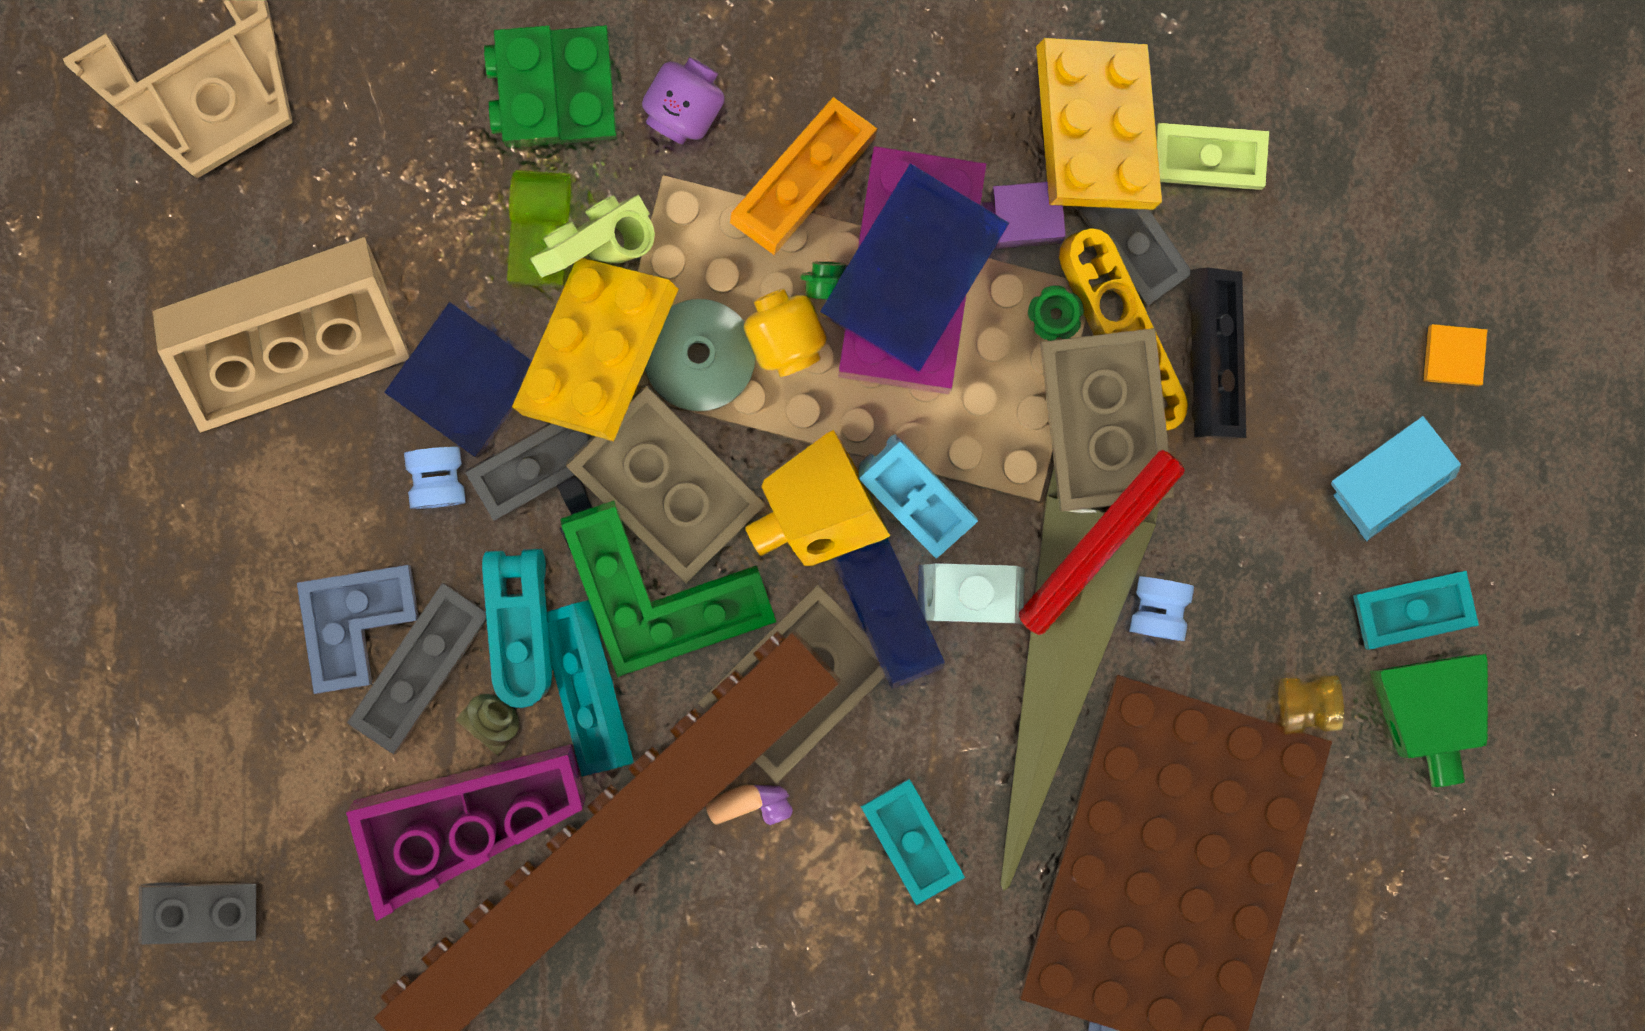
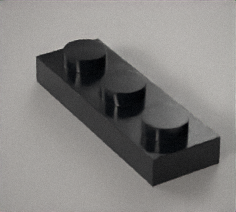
(1218, 353)

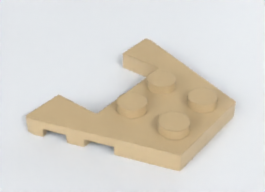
(206, 100)

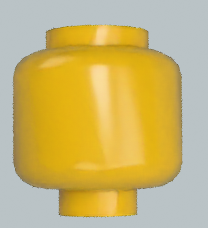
(785, 332)

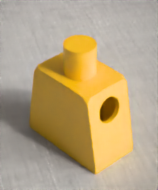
(818, 506)

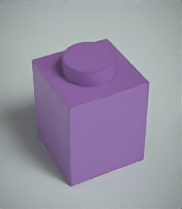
(1029, 215)

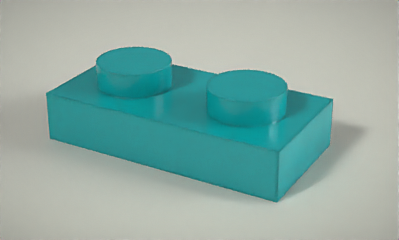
(1415, 610)
(912, 841)

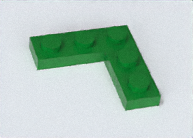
(651, 632)

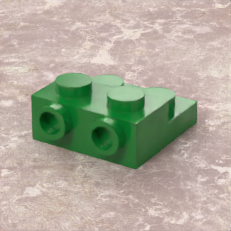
(551, 85)

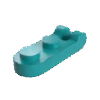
(517, 627)

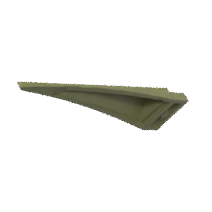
(1064, 661)

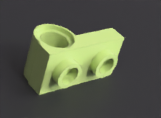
(598, 237)

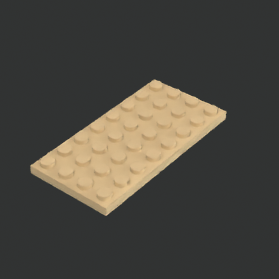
(981, 434)

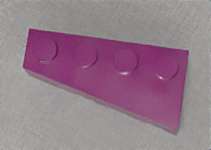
(451, 824)

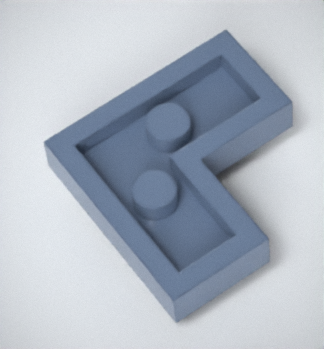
(339, 611)

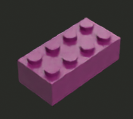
(860, 359)

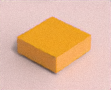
(1455, 355)

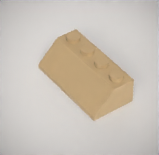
(280, 335)

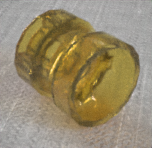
(1311, 704)

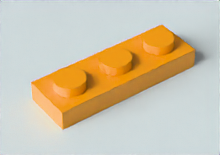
(803, 176)

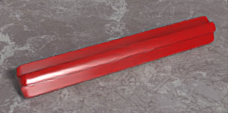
(1101, 542)

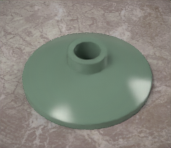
(720, 376)

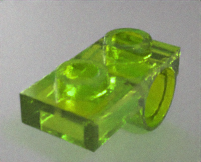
(536, 208)

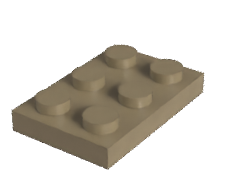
(1103, 414)
(667, 485)
(843, 649)

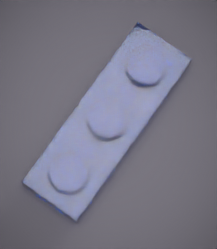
(889, 613)

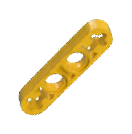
(1134, 314)

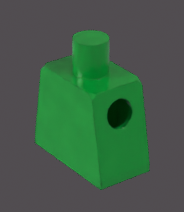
(1436, 711)

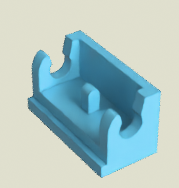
(1395, 478)
(916, 496)

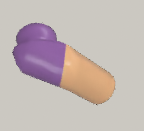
(748, 798)

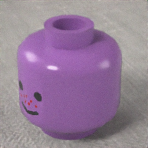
(683, 100)

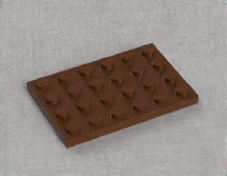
(1174, 865)

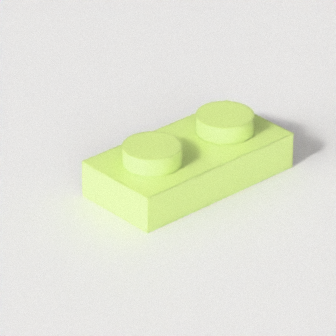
(1212, 156)

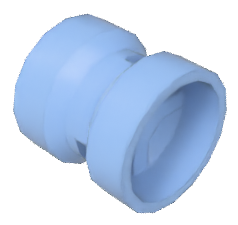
(437, 490)
(1165, 596)

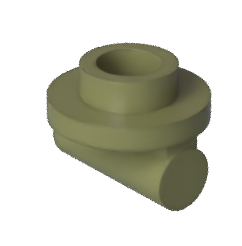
(490, 721)

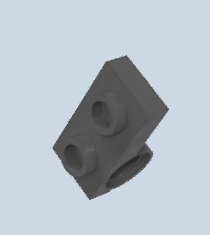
(196, 912)

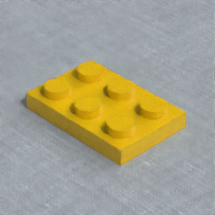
(1098, 124)
(595, 348)

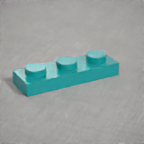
(587, 690)

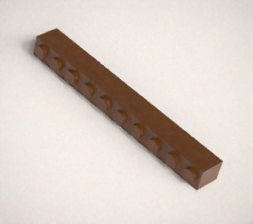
(612, 843)

